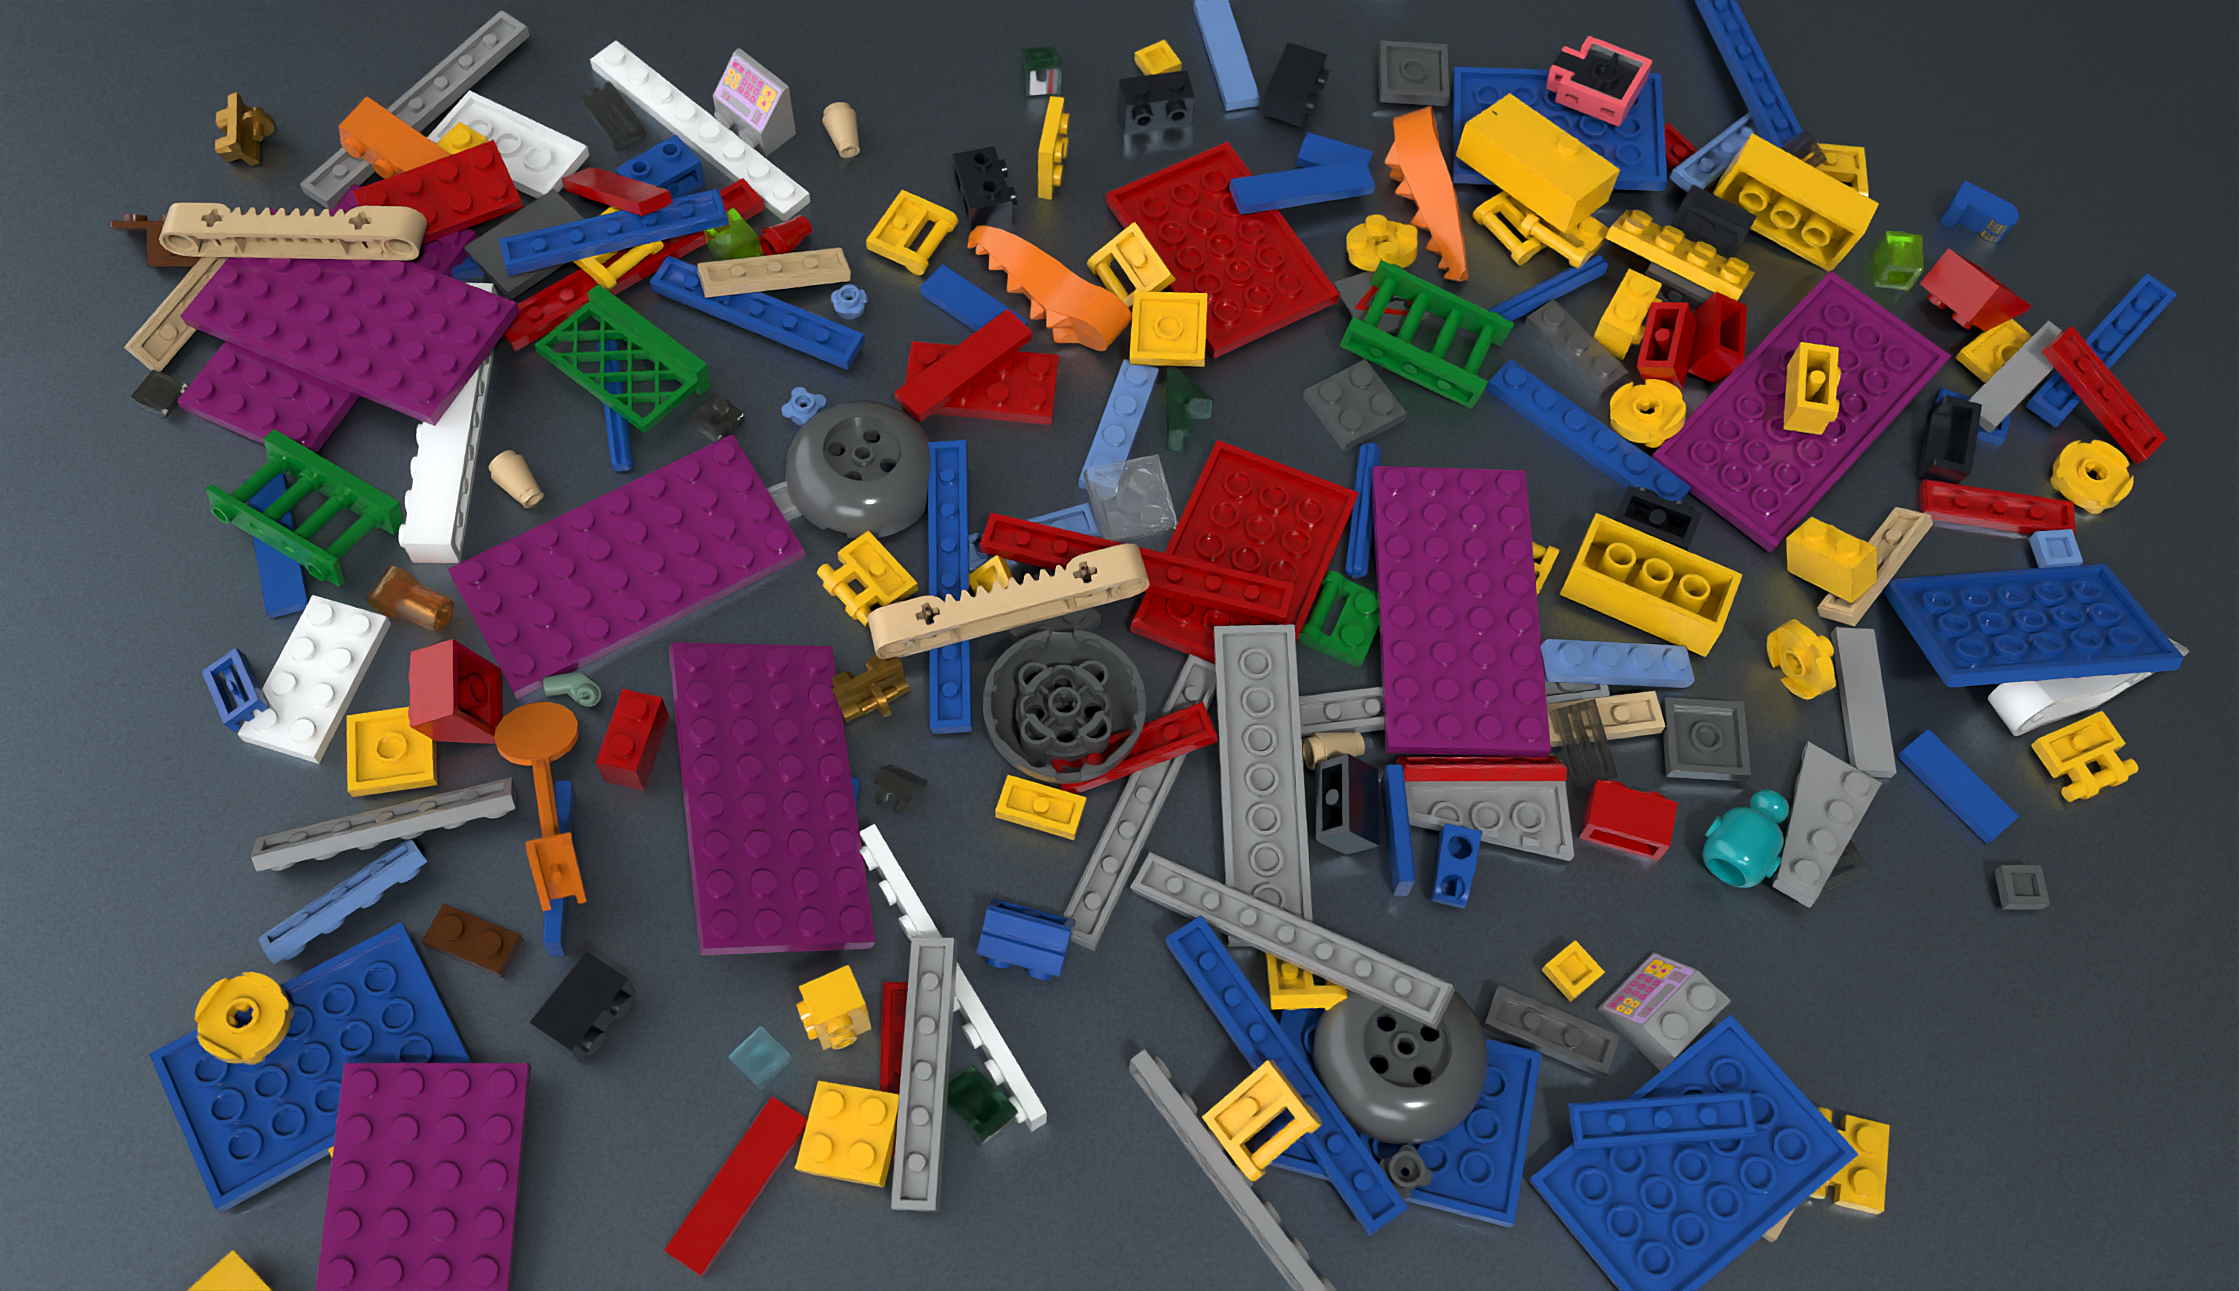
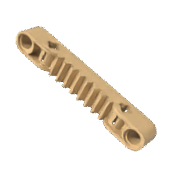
(200, 232)
(904, 630)

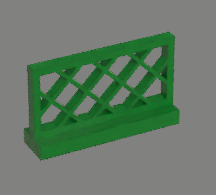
(641, 335)

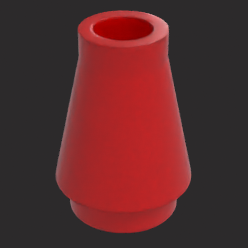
(785, 236)

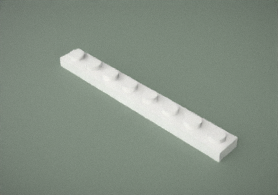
(700, 130)
(979, 1027)

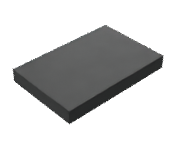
(486, 251)

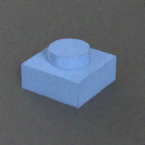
(2055, 548)

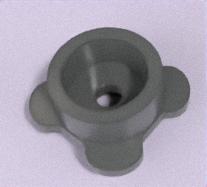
(1408, 1159)

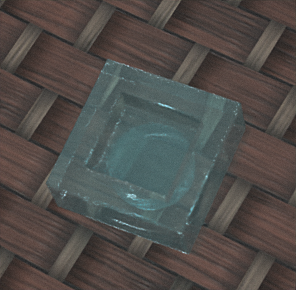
(760, 1058)

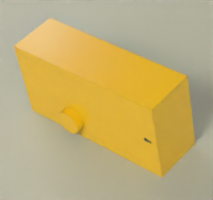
(1537, 162)
(1796, 203)
(1651, 585)

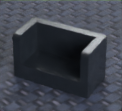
(1949, 440)

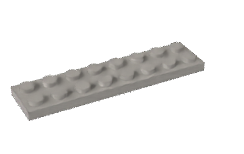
(1262, 767)

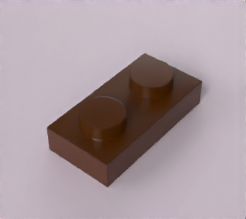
(472, 940)

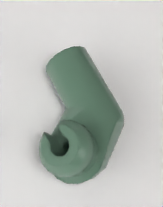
(574, 684)

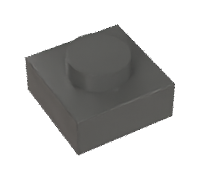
(2022, 887)

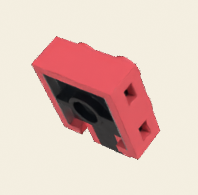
(1599, 79)

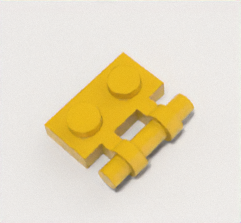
(876, 571)
(2080, 744)
(1863, 1179)

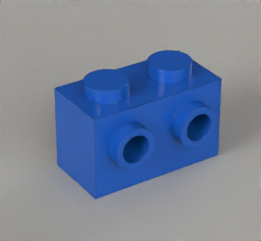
(667, 166)

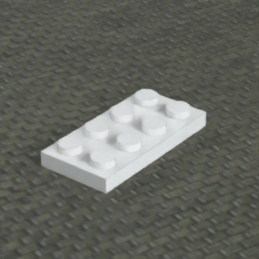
(530, 150)
(316, 678)

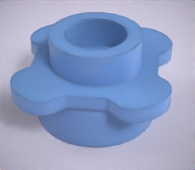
(799, 414)

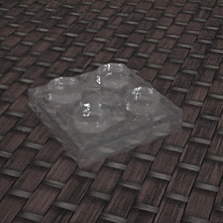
(1130, 499)

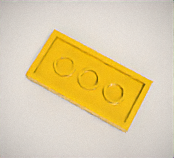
(1674, 252)

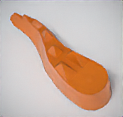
(1426, 180)
(1068, 303)

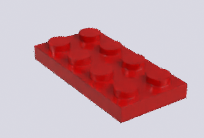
(450, 191)
(1013, 391)

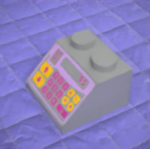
(754, 104)
(1663, 1008)

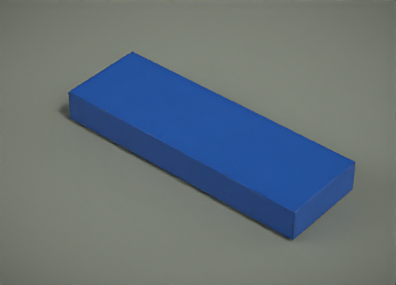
(962, 299)
(1958, 786)
(1398, 830)

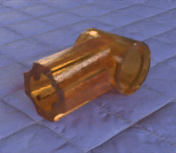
(402, 595)

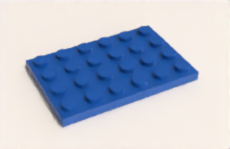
(1633, 147)
(2030, 625)
(281, 1114)
(1473, 1165)
(1691, 1208)

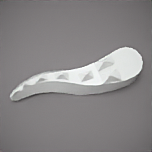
(2039, 703)

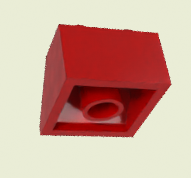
(1971, 293)
(454, 694)

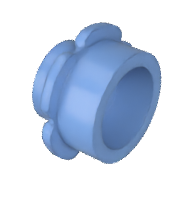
(849, 308)

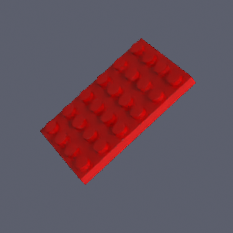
(1246, 263)
(1256, 521)

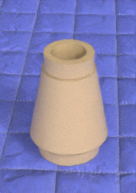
(842, 128)
(515, 477)
(1329, 745)

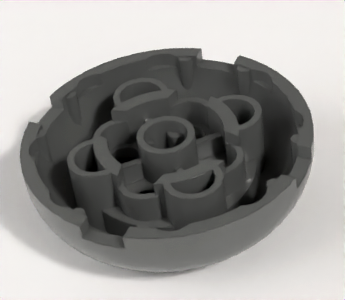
(836, 447)
(1027, 680)
(1393, 1104)

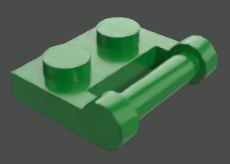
(1354, 627)

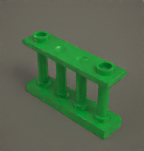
(1414, 363)
(313, 475)

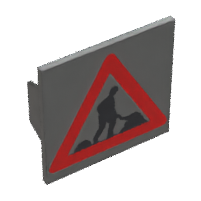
(1359, 294)

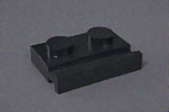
(1713, 221)

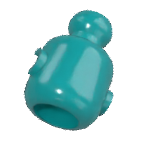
(1747, 841)

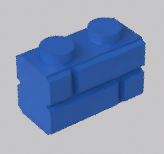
(1025, 939)

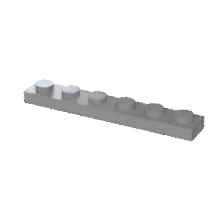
(386, 823)
(925, 1075)

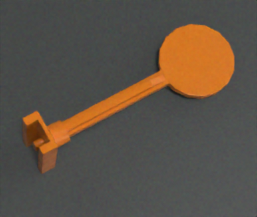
(535, 738)

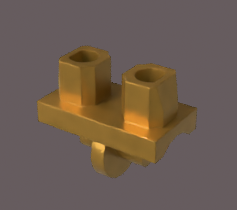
(244, 130)
(870, 690)

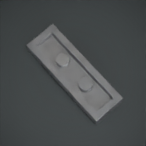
(1576, 348)
(1551, 1031)

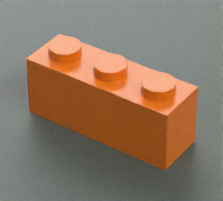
(385, 140)

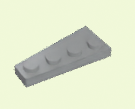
(1509, 813)
(1822, 819)

